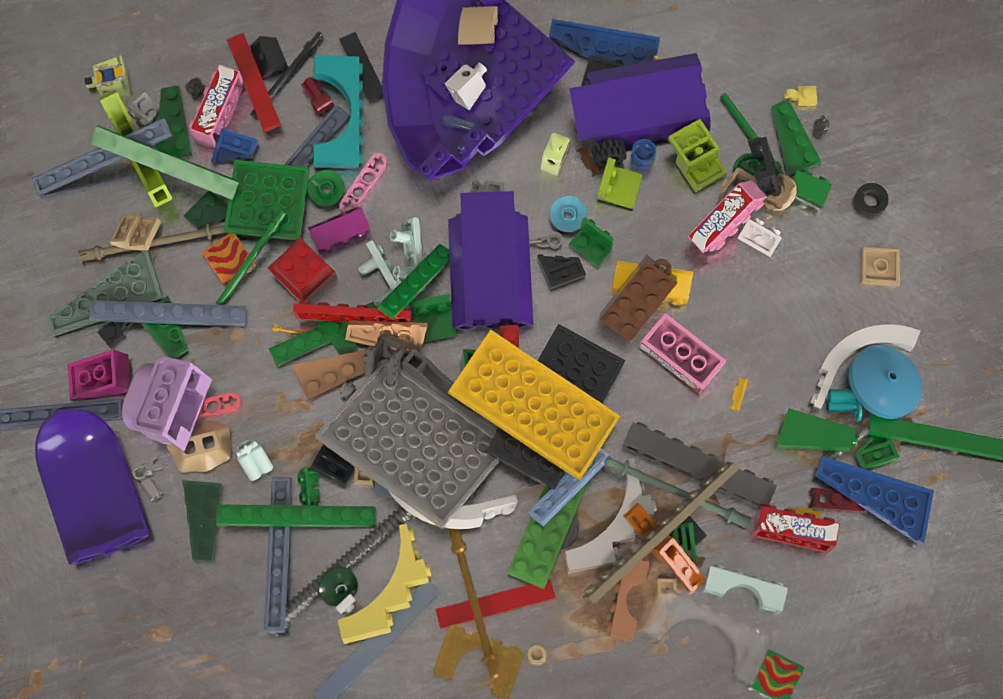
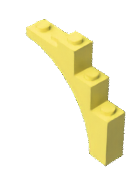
(374, 618)

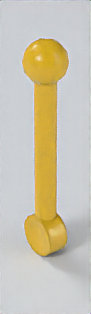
(276, 328)

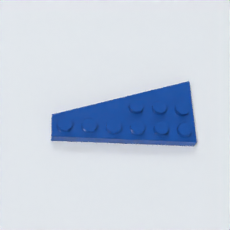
(605, 43)
(890, 499)

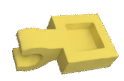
(803, 95)

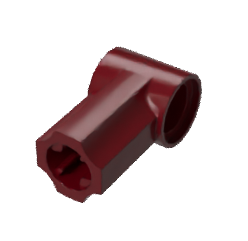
(318, 98)

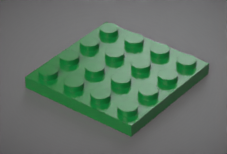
(262, 194)

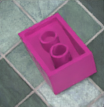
(99, 376)

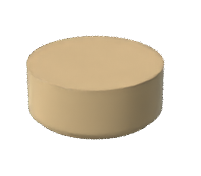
(536, 654)

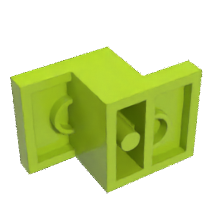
(697, 155)

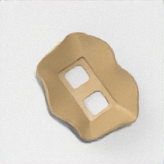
(204, 459)

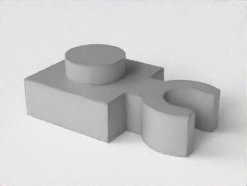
(490, 186)

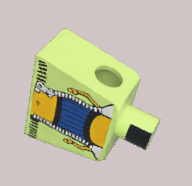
(109, 76)
(556, 151)

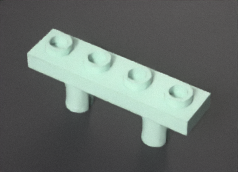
(412, 247)
(379, 262)

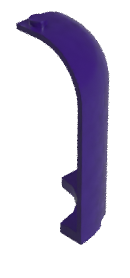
(87, 485)

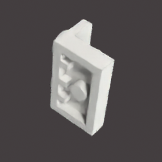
(760, 236)

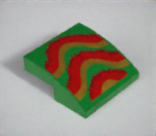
(777, 676)

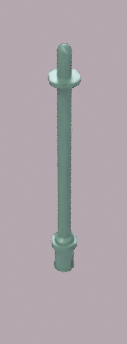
(729, 514)

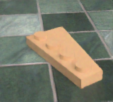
(368, 331)

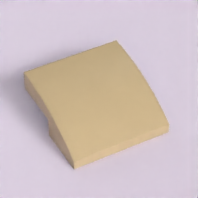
(477, 25)
(135, 232)

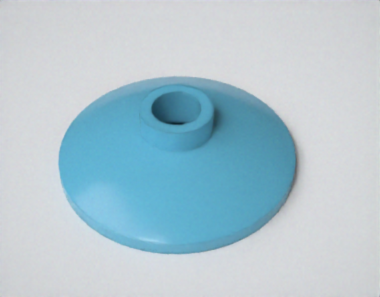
(568, 205)

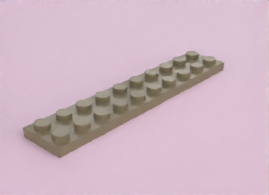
(654, 537)

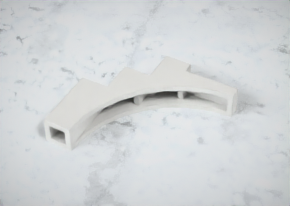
(601, 550)

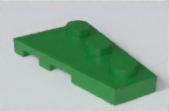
(167, 336)

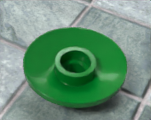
(322, 180)

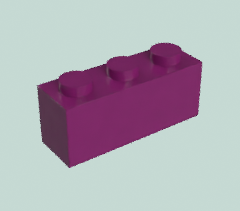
(339, 228)

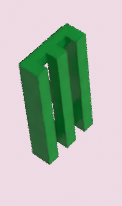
(684, 539)

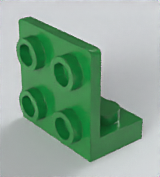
(592, 242)
(438, 315)

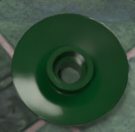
(332, 581)

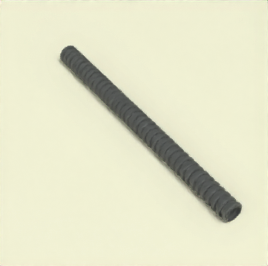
(348, 560)

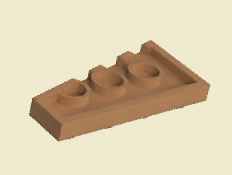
(329, 372)

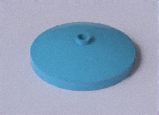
(885, 381)

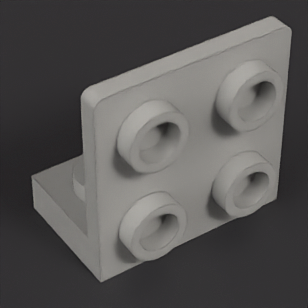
(141, 108)

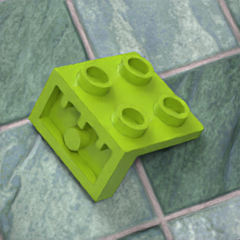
(619, 185)

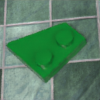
(876, 452)

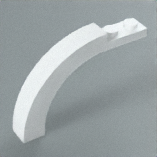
(889, 334)
(470, 515)

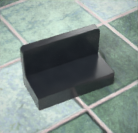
(268, 55)

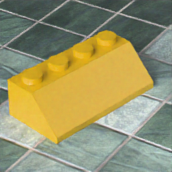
(678, 295)

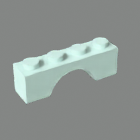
(770, 595)

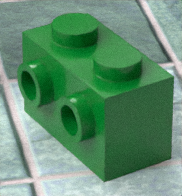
(812, 188)

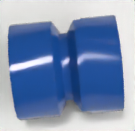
(643, 155)

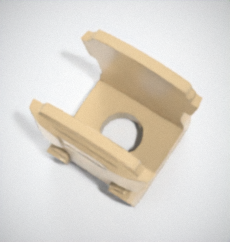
(736, 178)

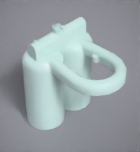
(253, 459)

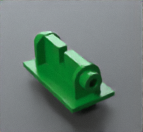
(307, 479)

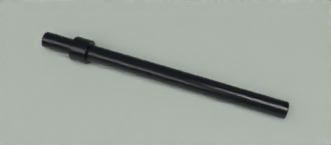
(309, 47)

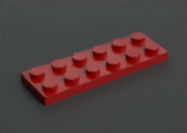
(344, 313)

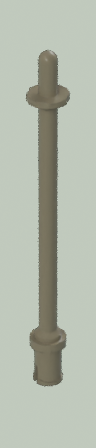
(99, 252)

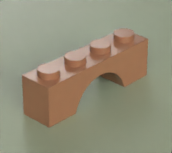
(623, 624)

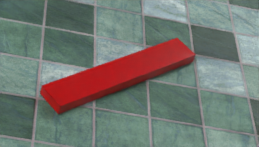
(253, 82)
(495, 604)

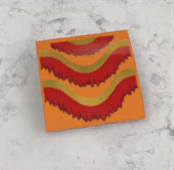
(226, 257)

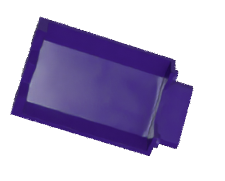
(641, 100)
(490, 263)

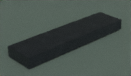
(371, 84)

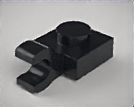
(112, 332)

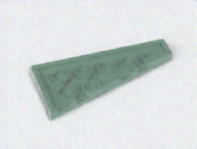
(130, 283)

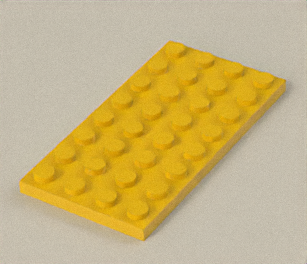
(534, 404)

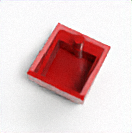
(302, 271)

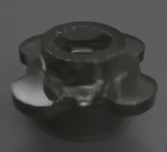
(196, 82)
(821, 125)

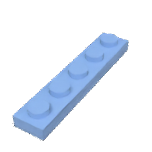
(565, 490)

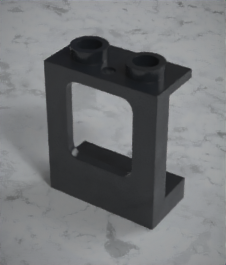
(766, 180)

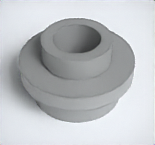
(347, 389)

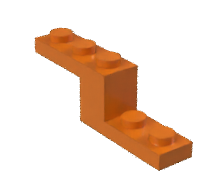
(667, 550)

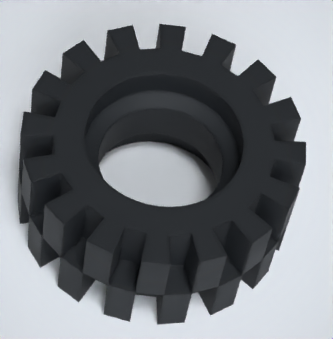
(611, 149)

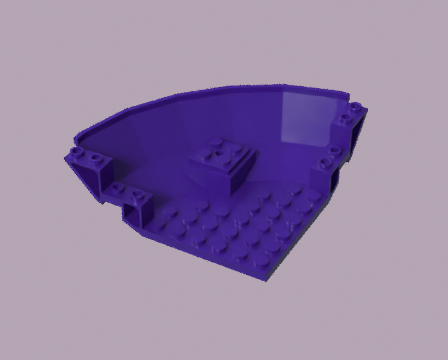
(423, 42)

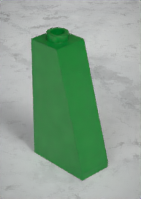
(813, 433)

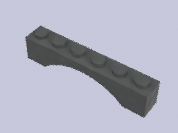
(428, 374)

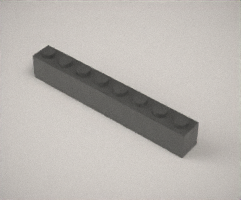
(696, 464)

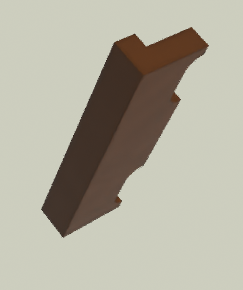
(588, 160)

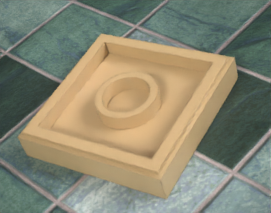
(880, 266)

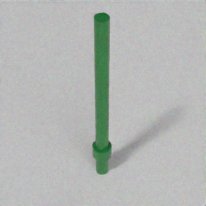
(745, 125)
(272, 227)

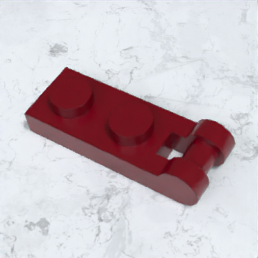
(833, 501)

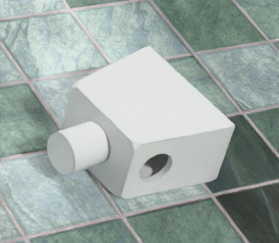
(467, 85)

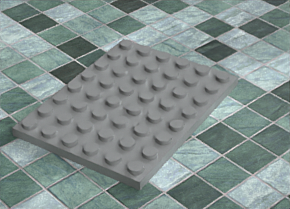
(411, 443)

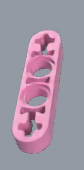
(361, 183)

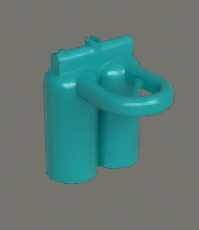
(843, 401)

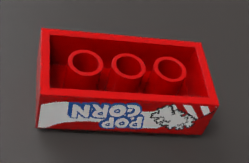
(796, 528)

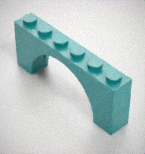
(343, 74)

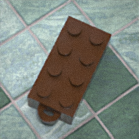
(639, 297)

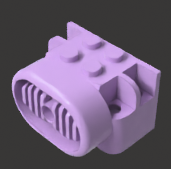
(165, 400)

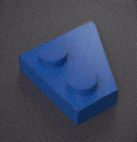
(233, 147)

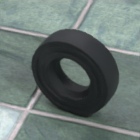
(865, 209)

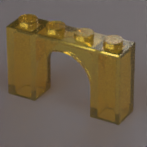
(458, 642)

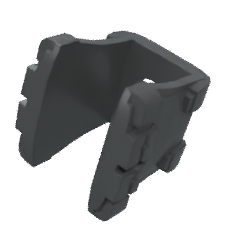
(380, 350)

